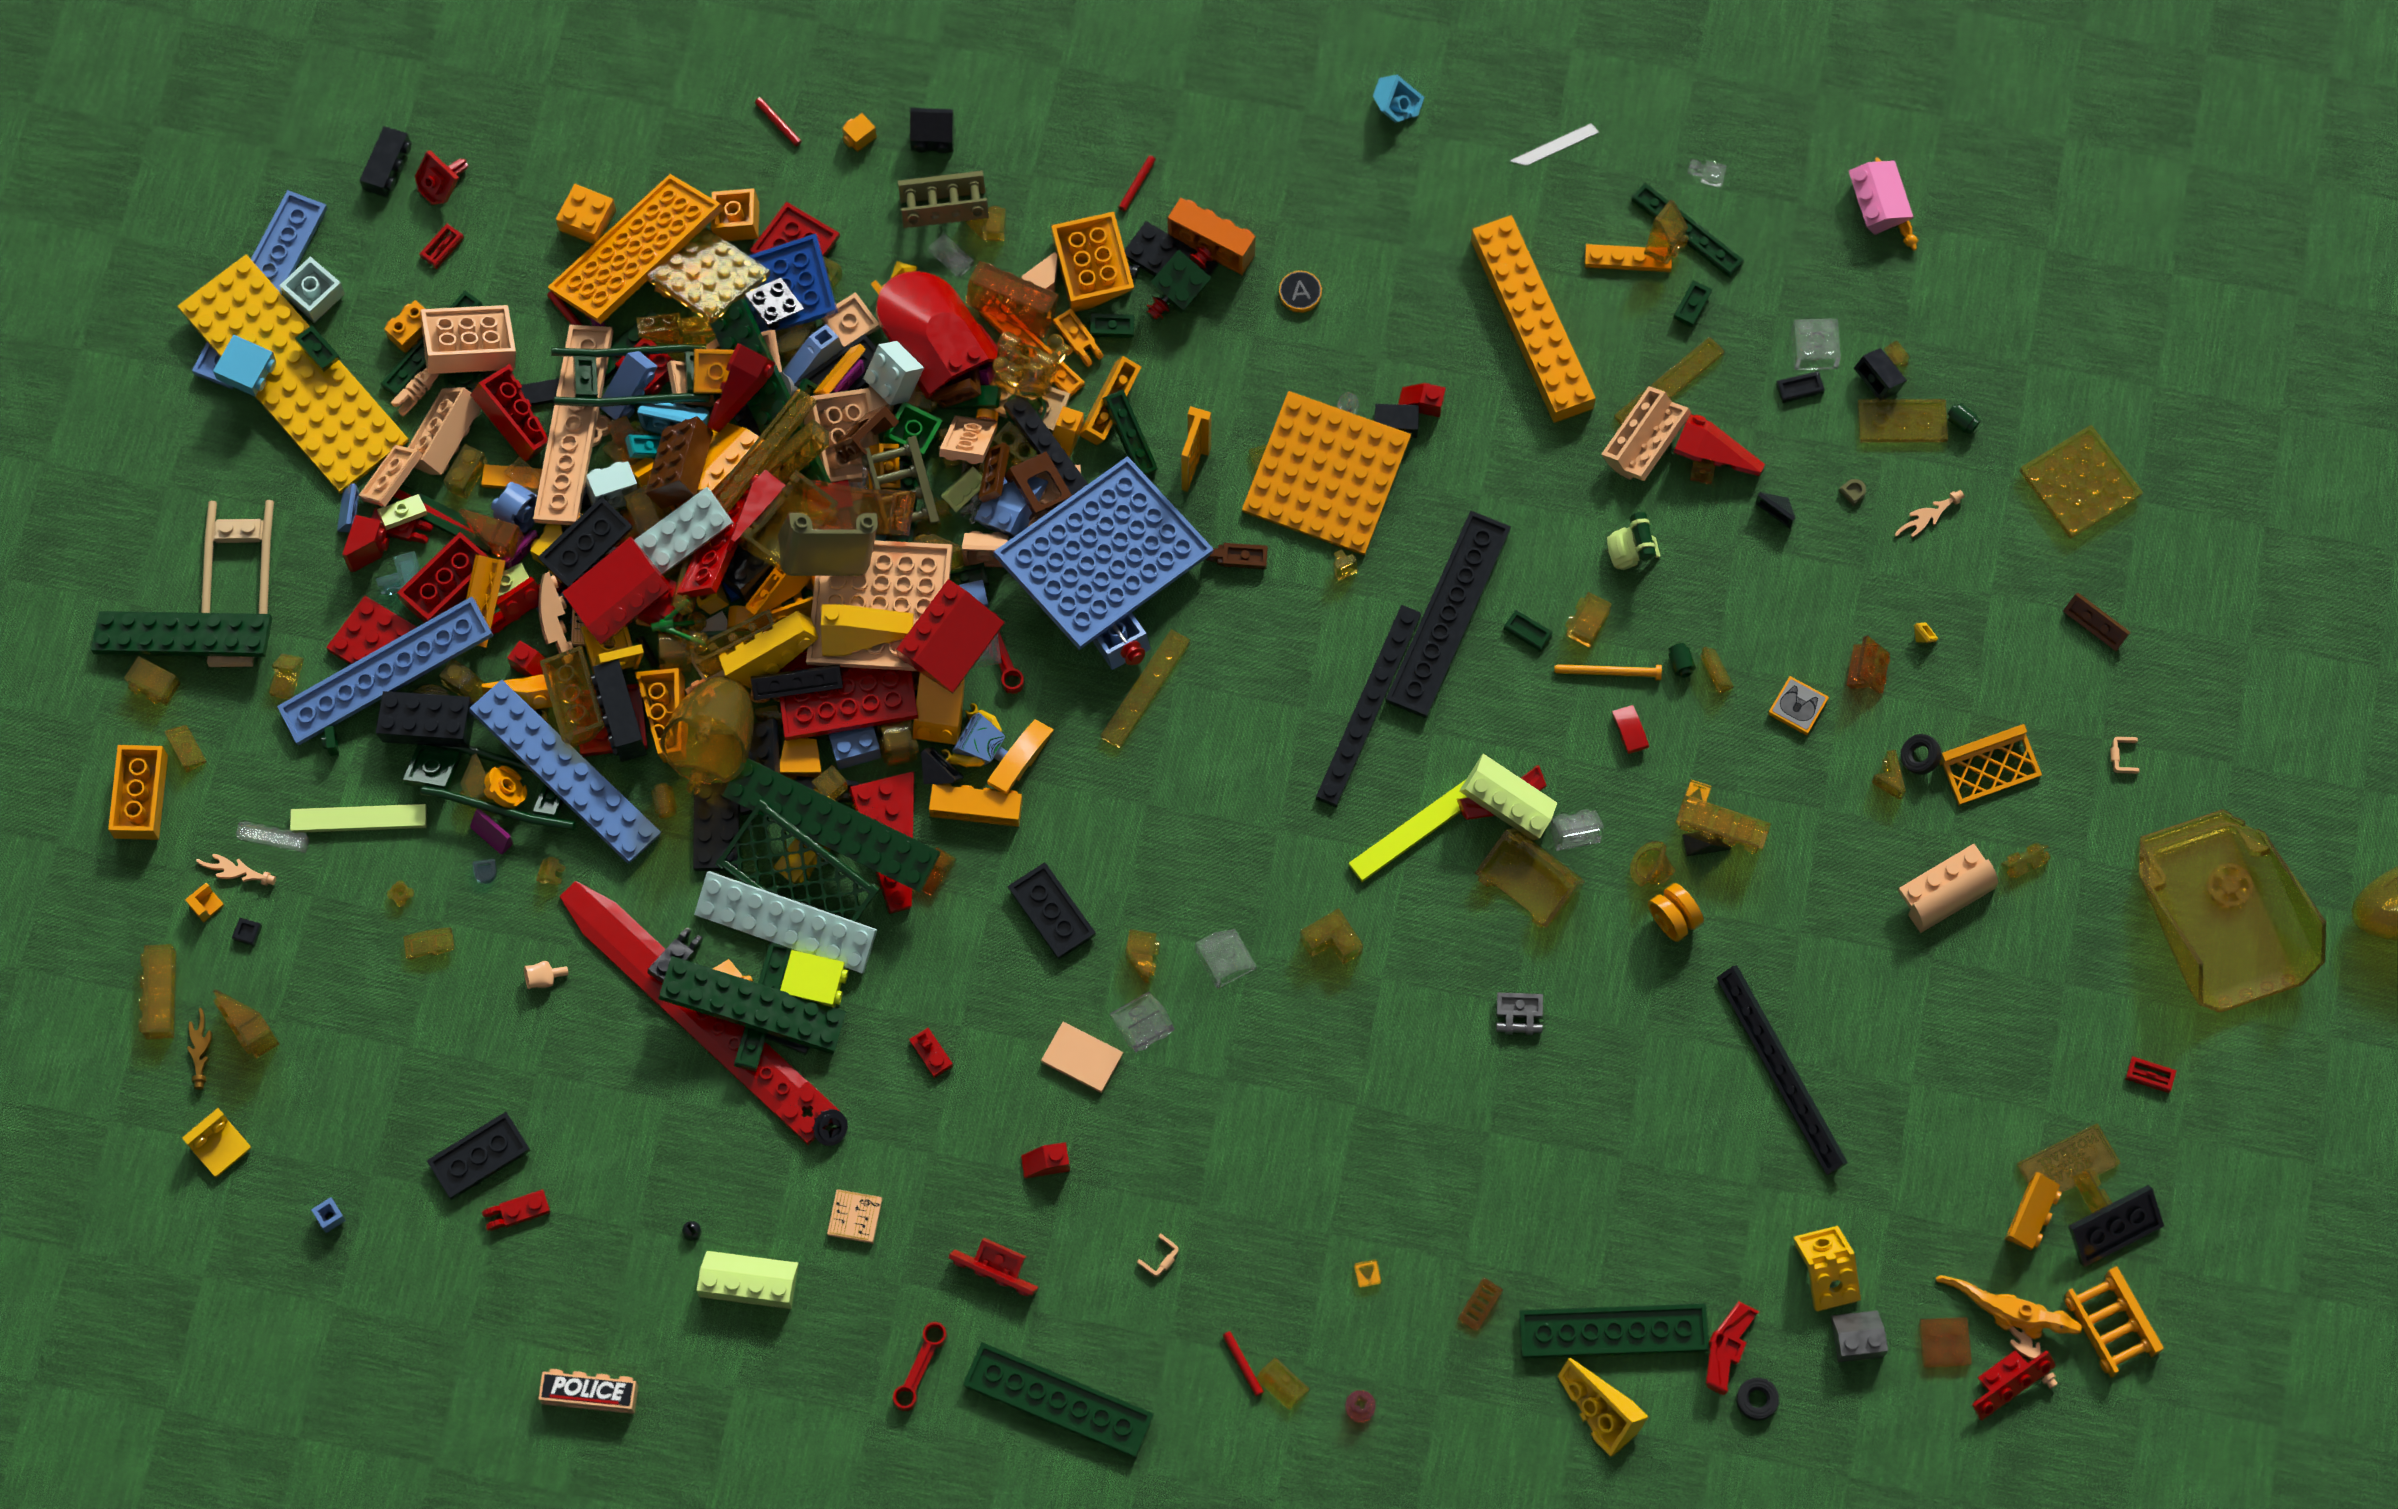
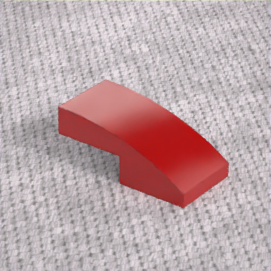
(1630, 729)

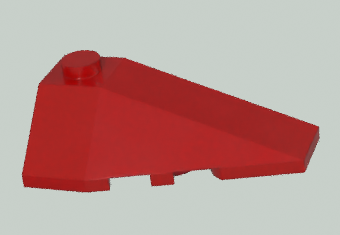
(746, 376)
(1707, 441)
(760, 496)

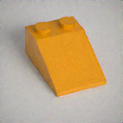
(938, 712)

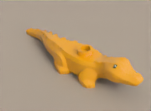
(2016, 1312)

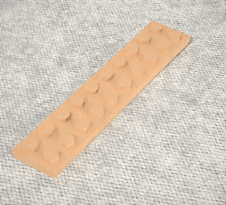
(570, 436)

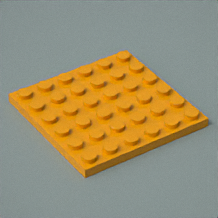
(1326, 473)

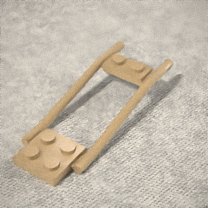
(236, 532)

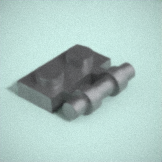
(1519, 1006)

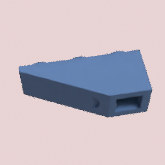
(814, 352)

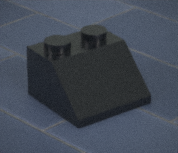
(932, 130)

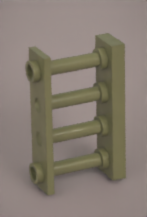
(942, 187)
(916, 470)

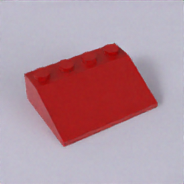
(617, 591)
(949, 636)

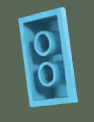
(661, 415)

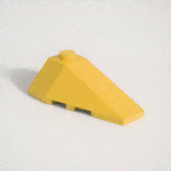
(858, 628)
(1606, 1410)

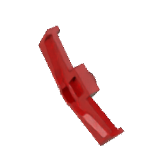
(1472, 810)
(1727, 1346)

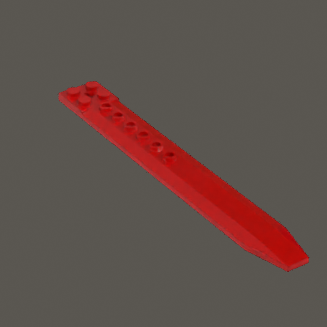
(635, 951)

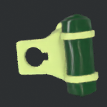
(1632, 543)

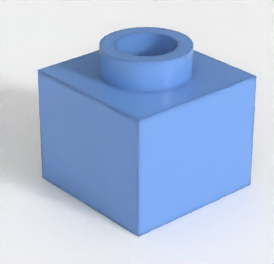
(323, 1210)

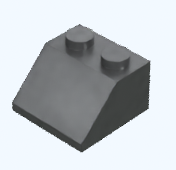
(1859, 1336)

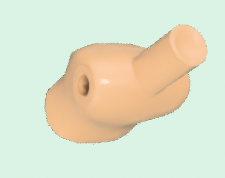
(542, 975)

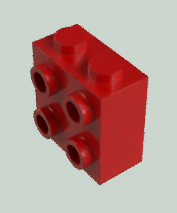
(661, 373)

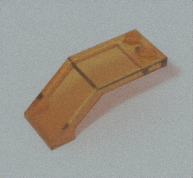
(892, 507)

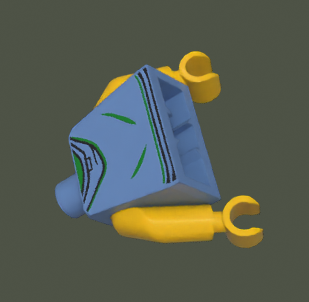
(979, 741)

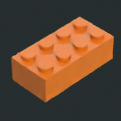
(1201, 227)

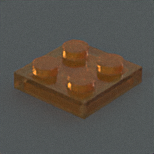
(1945, 1342)

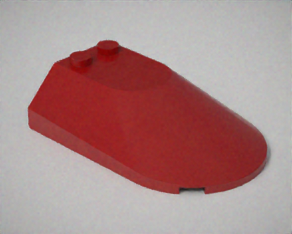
(933, 327)

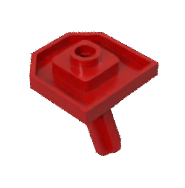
(437, 179)

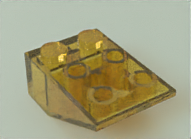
(246, 1024)

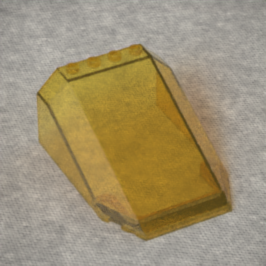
(2237, 951)

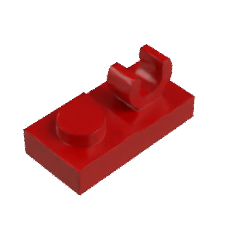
(931, 1052)

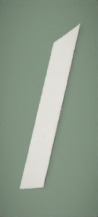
(1556, 145)

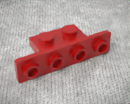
(516, 603)
(998, 1263)
(2009, 1379)

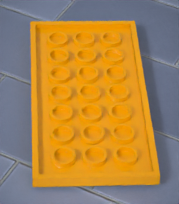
(634, 247)

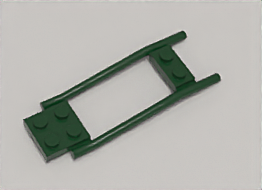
(586, 376)
(435, 767)

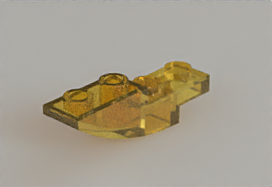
(674, 330)

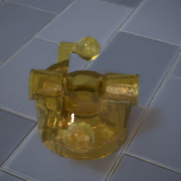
(1025, 368)

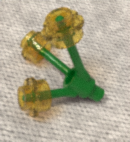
(696, 622)

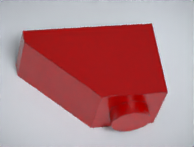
(1427, 396)
(525, 660)
(1046, 1160)

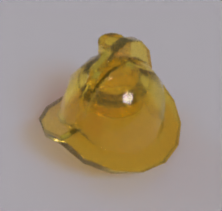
(1651, 864)

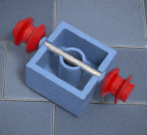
(1123, 643)

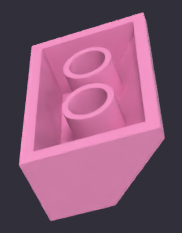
(1881, 195)

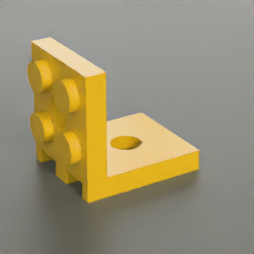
(628, 655)
(1829, 1259)

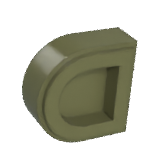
(1853, 491)

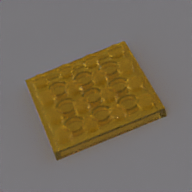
(708, 275)
(2081, 481)

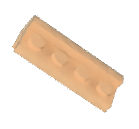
(1645, 434)
(1948, 887)

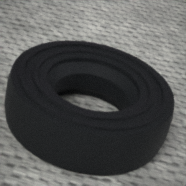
(1929, 763)
(1743, 1399)

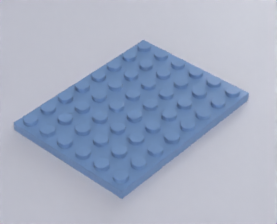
(1103, 552)

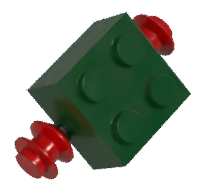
(1179, 282)

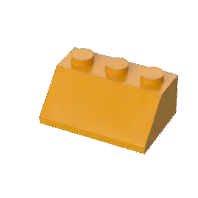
(2033, 1211)

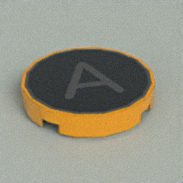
(1300, 291)

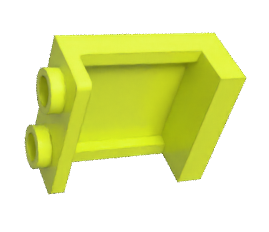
(814, 978)

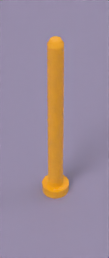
(1610, 670)

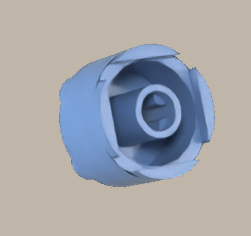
(515, 506)

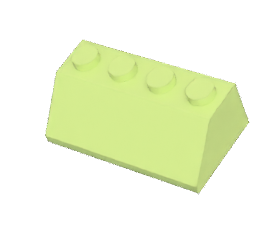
(1509, 797)
(747, 1279)

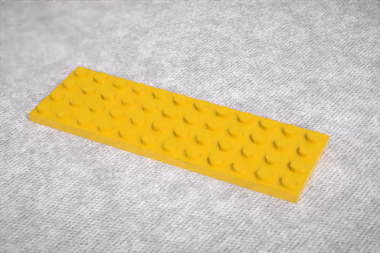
(320, 410)

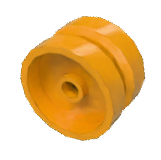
(1675, 912)

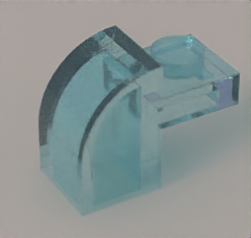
(407, 567)

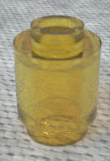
(664, 800)

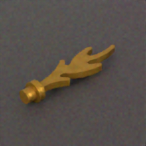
(201, 1046)

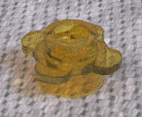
(942, 507)
(400, 887)

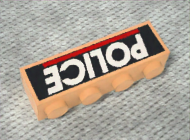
(588, 1392)

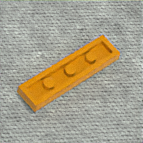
(1622, 258)

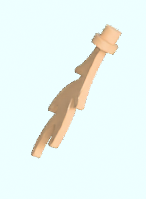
(1926, 514)
(232, 871)
(2026, 1349)

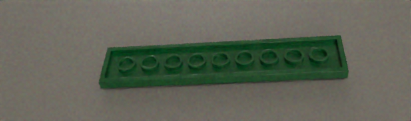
(740, 327)
(836, 825)

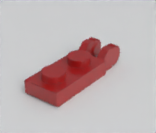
(407, 530)
(518, 1210)

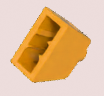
(800, 759)

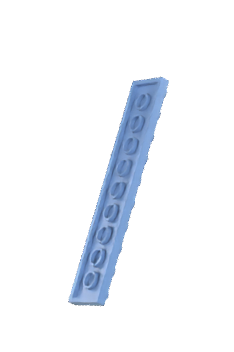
(276, 256)
(385, 670)
(565, 771)

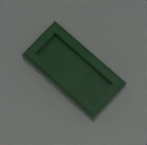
(1528, 630)

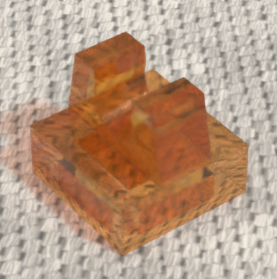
(1702, 471)

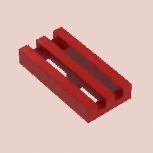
(443, 253)
(2147, 1082)

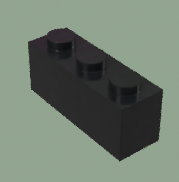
(385, 161)

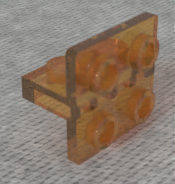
(1868, 665)

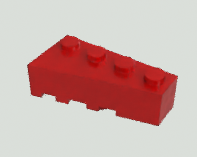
(510, 412)

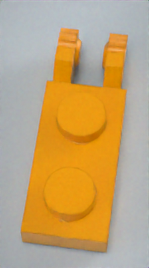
(1077, 336)

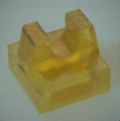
(1344, 565)
(547, 871)

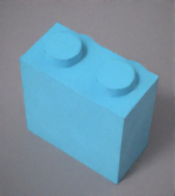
(245, 365)

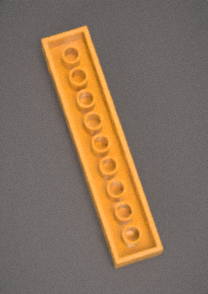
(1533, 319)

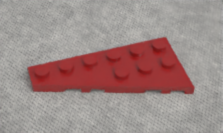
(891, 804)

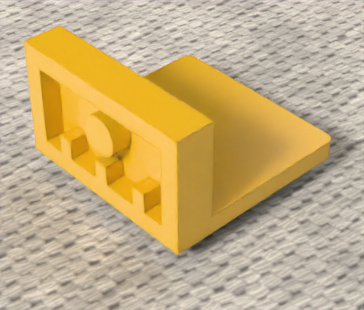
(216, 1142)

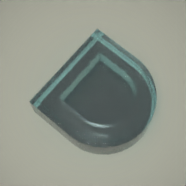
(485, 870)

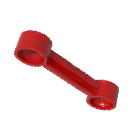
(1008, 669)
(919, 1366)

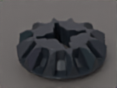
(835, 1134)

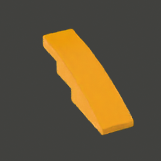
(1020, 756)

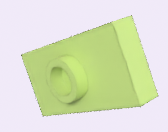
(963, 489)
(402, 512)
(512, 578)

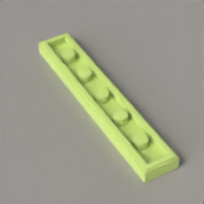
(358, 818)

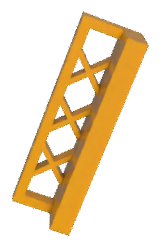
(485, 586)

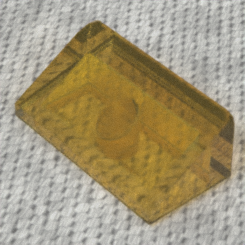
(1716, 670)
(185, 747)
(1282, 1383)

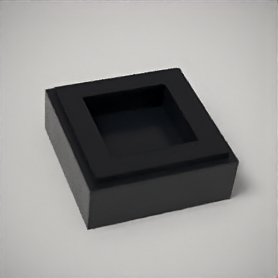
(247, 931)

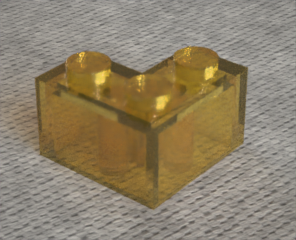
(1335, 932)

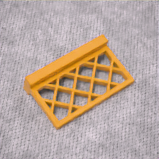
(1197, 443)
(1984, 746)

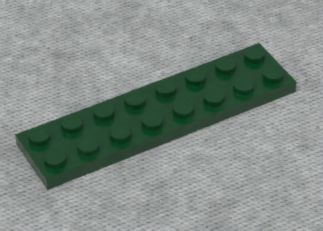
(181, 634)
(751, 1005)
(1614, 1330)
(1058, 1399)

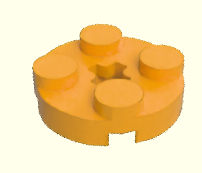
(507, 797)

